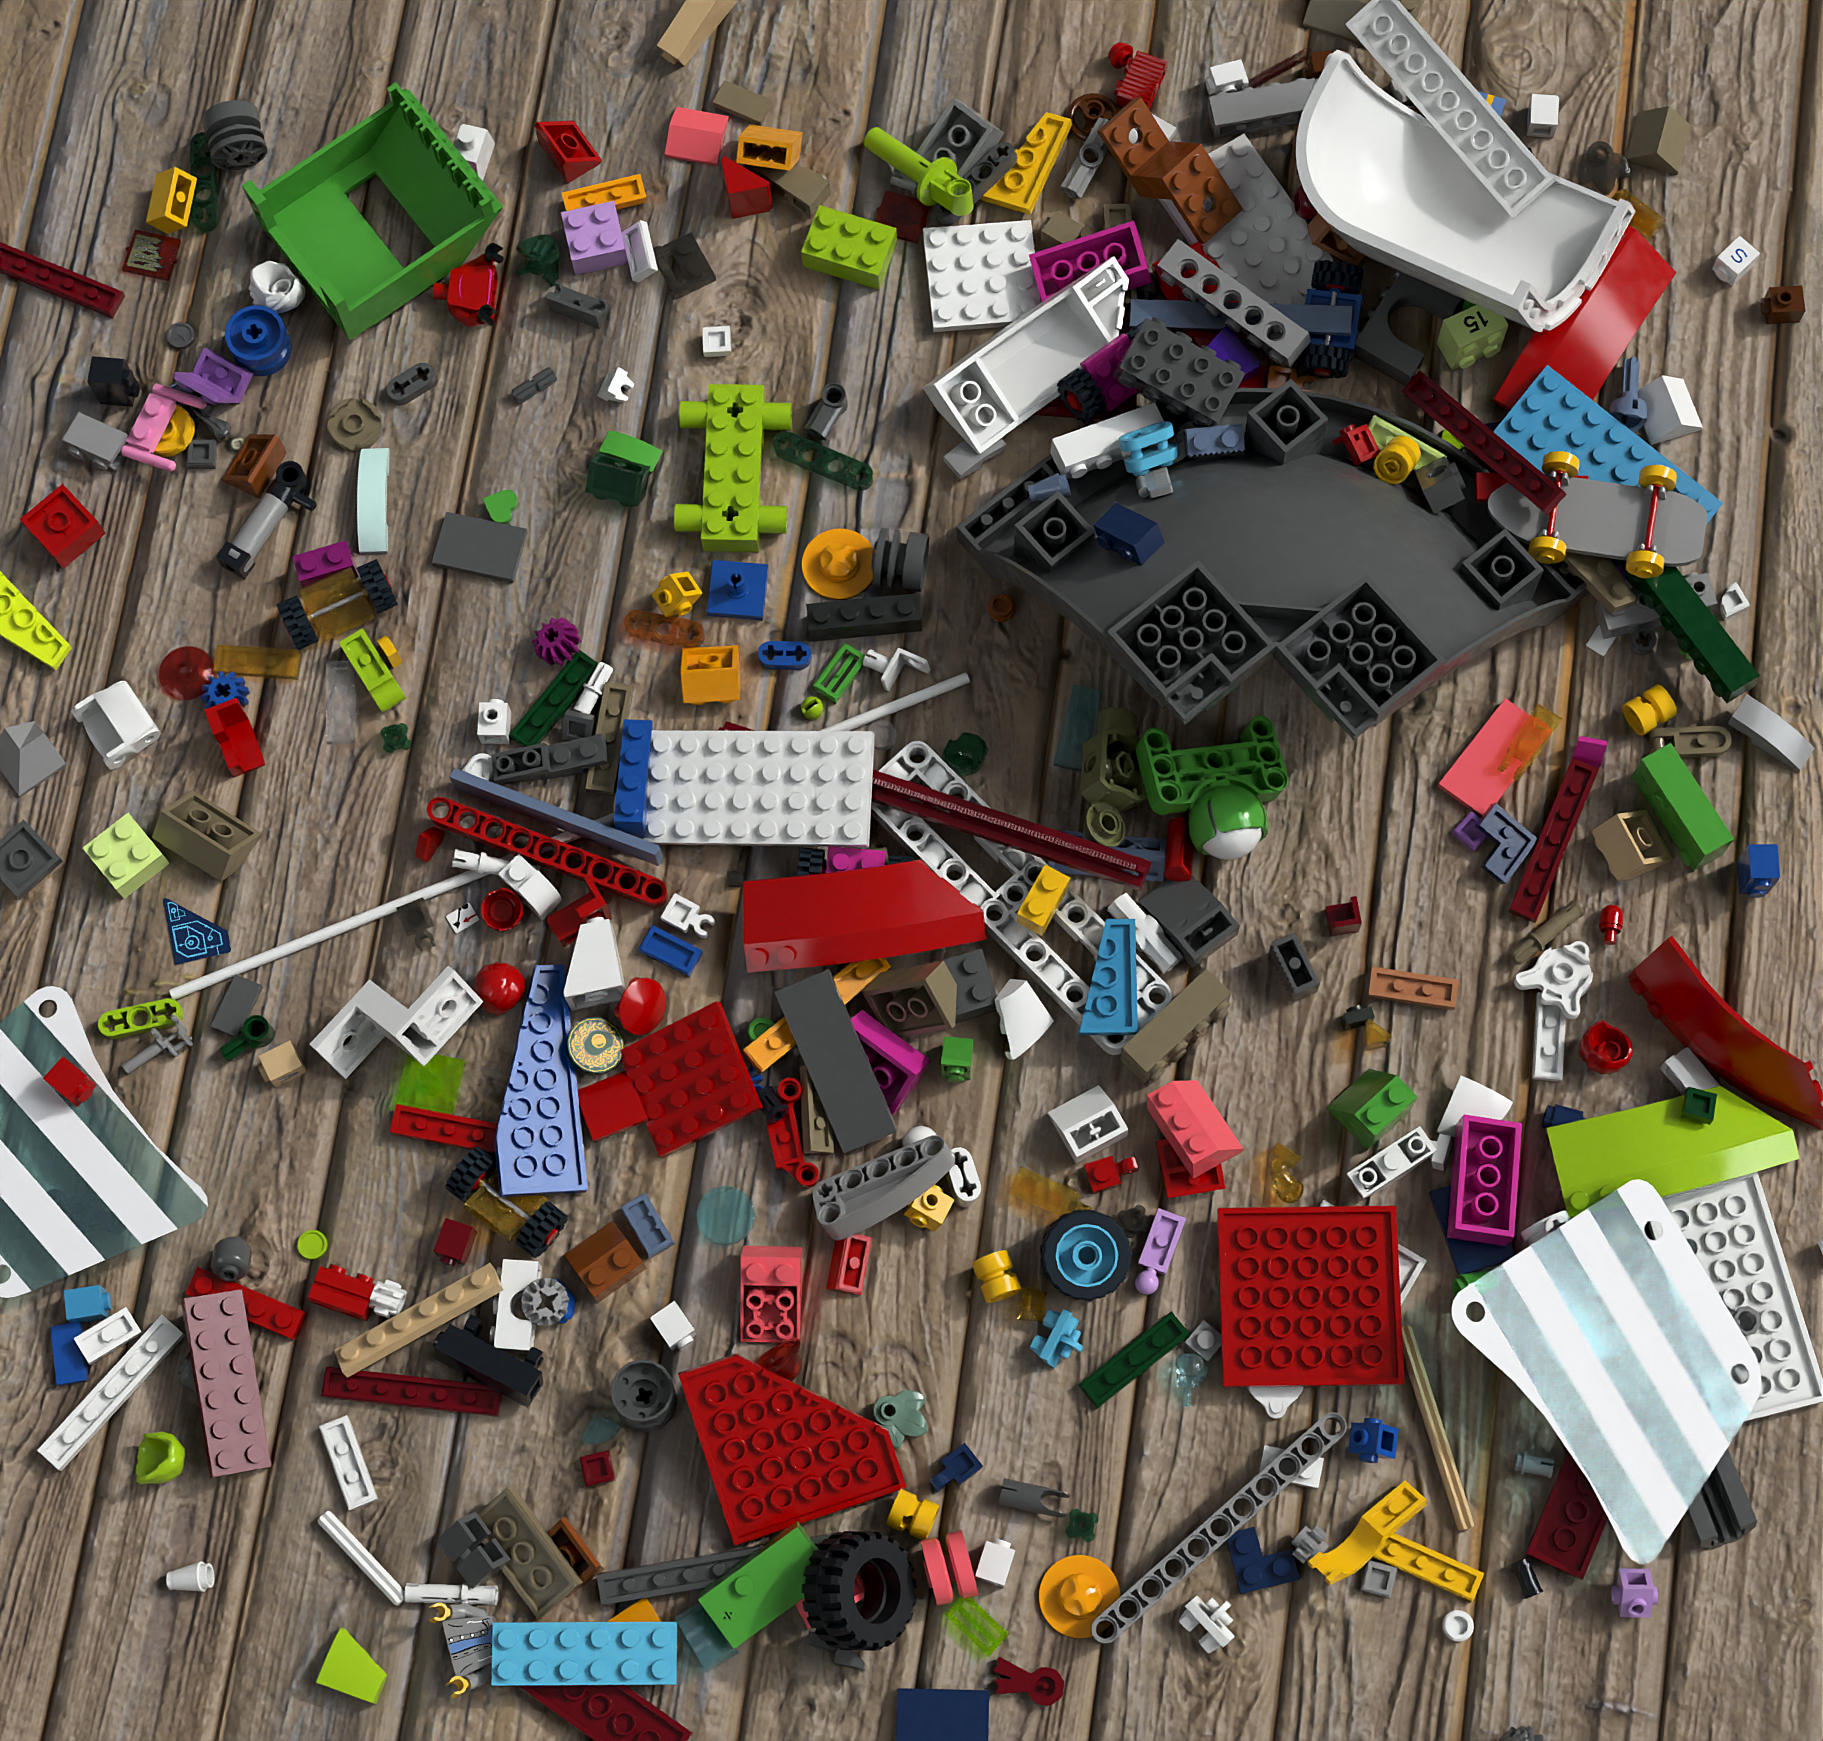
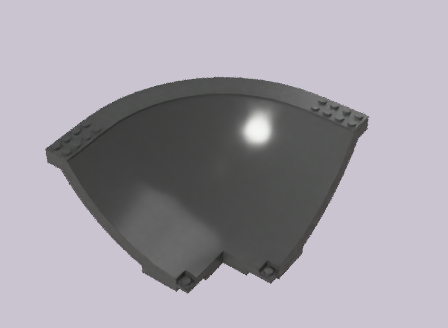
(1280, 561)

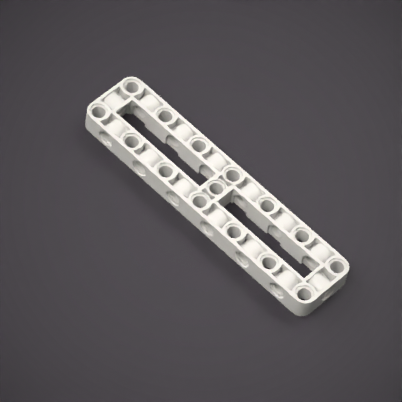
(1014, 938)

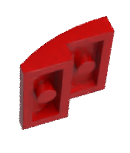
(611, 1106)
(1177, 1178)

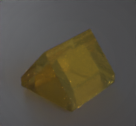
(1375, 1036)
(1031, 1305)

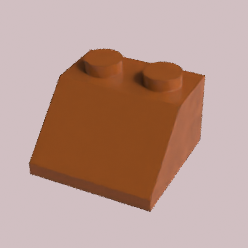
(605, 1261)

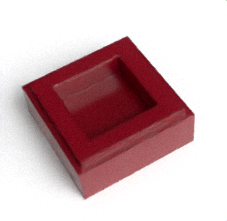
(597, 1468)

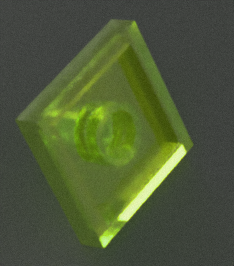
(432, 1085)

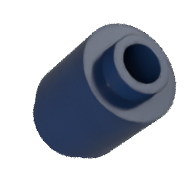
(1560, 1115)

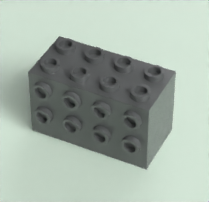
(1178, 373)

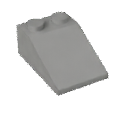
(960, 136)

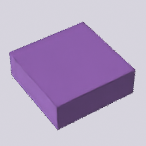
(1468, 833)

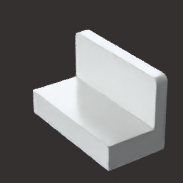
(1687, 1071)

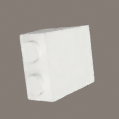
(595, 967)

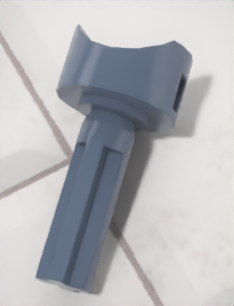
(1629, 406)

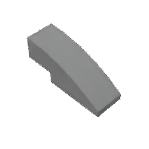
(1771, 733)

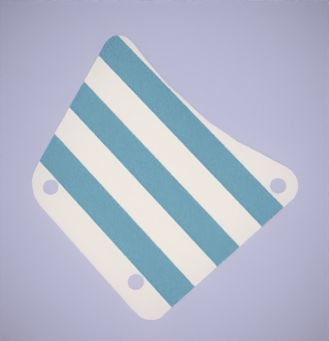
(73, 1176)
(1621, 1357)

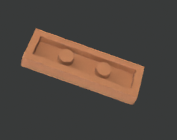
(1413, 988)

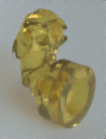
(1286, 1185)

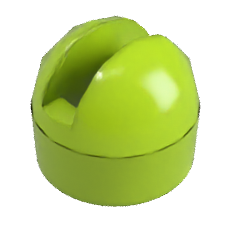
(815, 711)

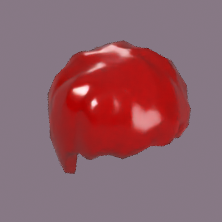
(499, 987)
(1605, 1048)

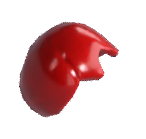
(502, 909)

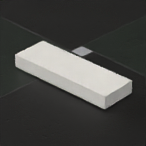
(1548, 1042)
(348, 1463)

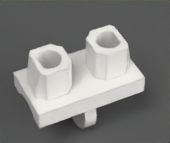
(1199, 1612)

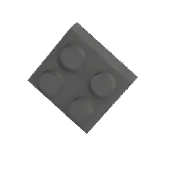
(25, 859)

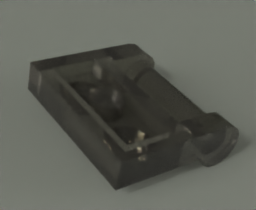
(690, 263)

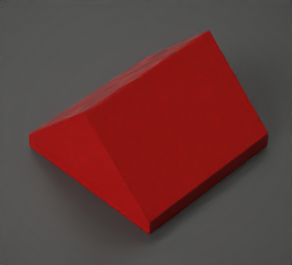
(567, 148)
(745, 190)

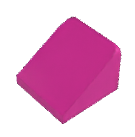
(1589, 750)

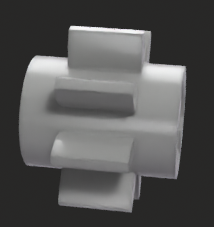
(1309, 1543)

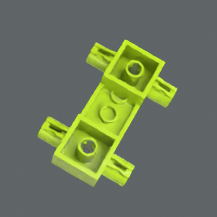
(733, 468)

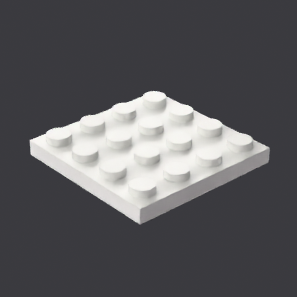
(980, 274)

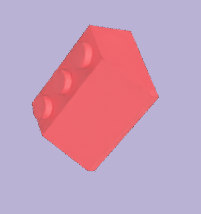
(1192, 1126)

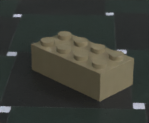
(1175, 1027)

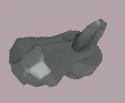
(220, 428)

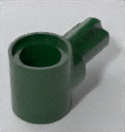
(246, 1040)

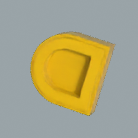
(389, 651)

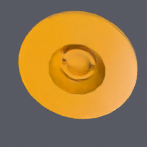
(838, 564)
(1076, 1594)

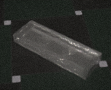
(340, 702)

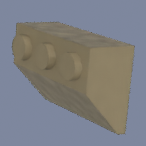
(205, 835)
(914, 999)

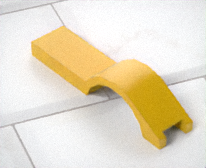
(1370, 1533)

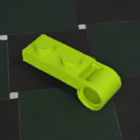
(372, 670)

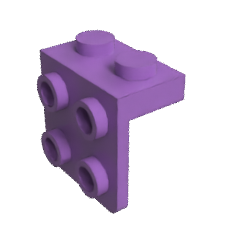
(215, 379)

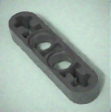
(981, 186)

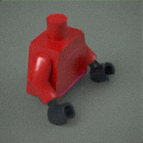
(473, 289)

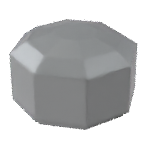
(1747, 1320)

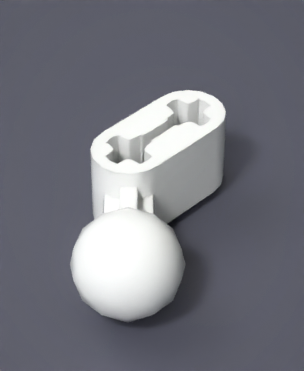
(954, 1176)

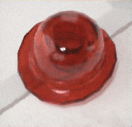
(783, 1359)

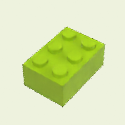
(849, 247)

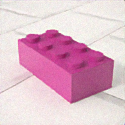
(1067, 262)
(1484, 1180)

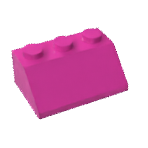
(893, 1060)

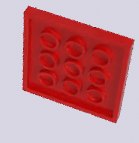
(690, 1079)

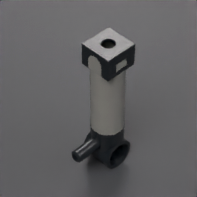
(256, 530)

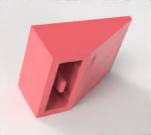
(770, 1293)

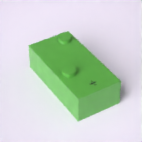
(1682, 807)
(759, 1586)

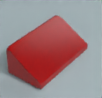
(849, 1264)

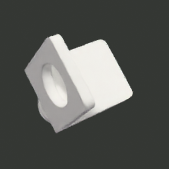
(893, 666)

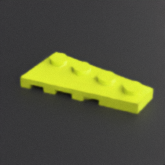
(28, 629)

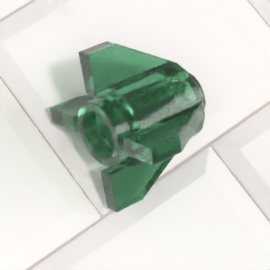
(540, 257)

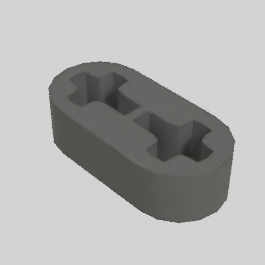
(411, 384)

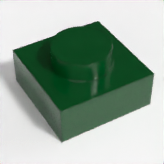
(1699, 1105)

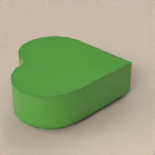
(501, 506)

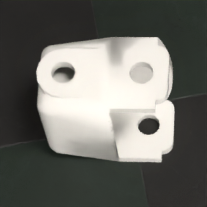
(116, 724)

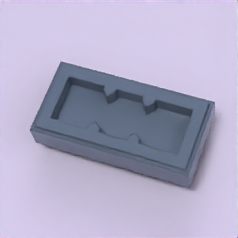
(647, 1225)

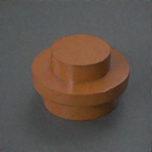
(1001, 608)

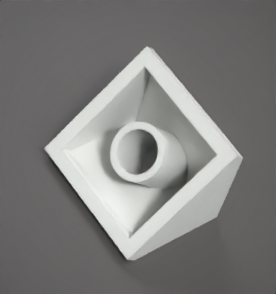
(1669, 410)

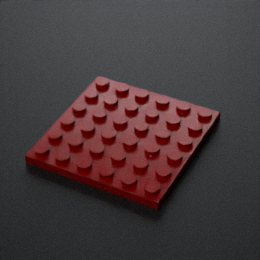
(1310, 1296)

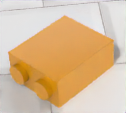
(769, 147)

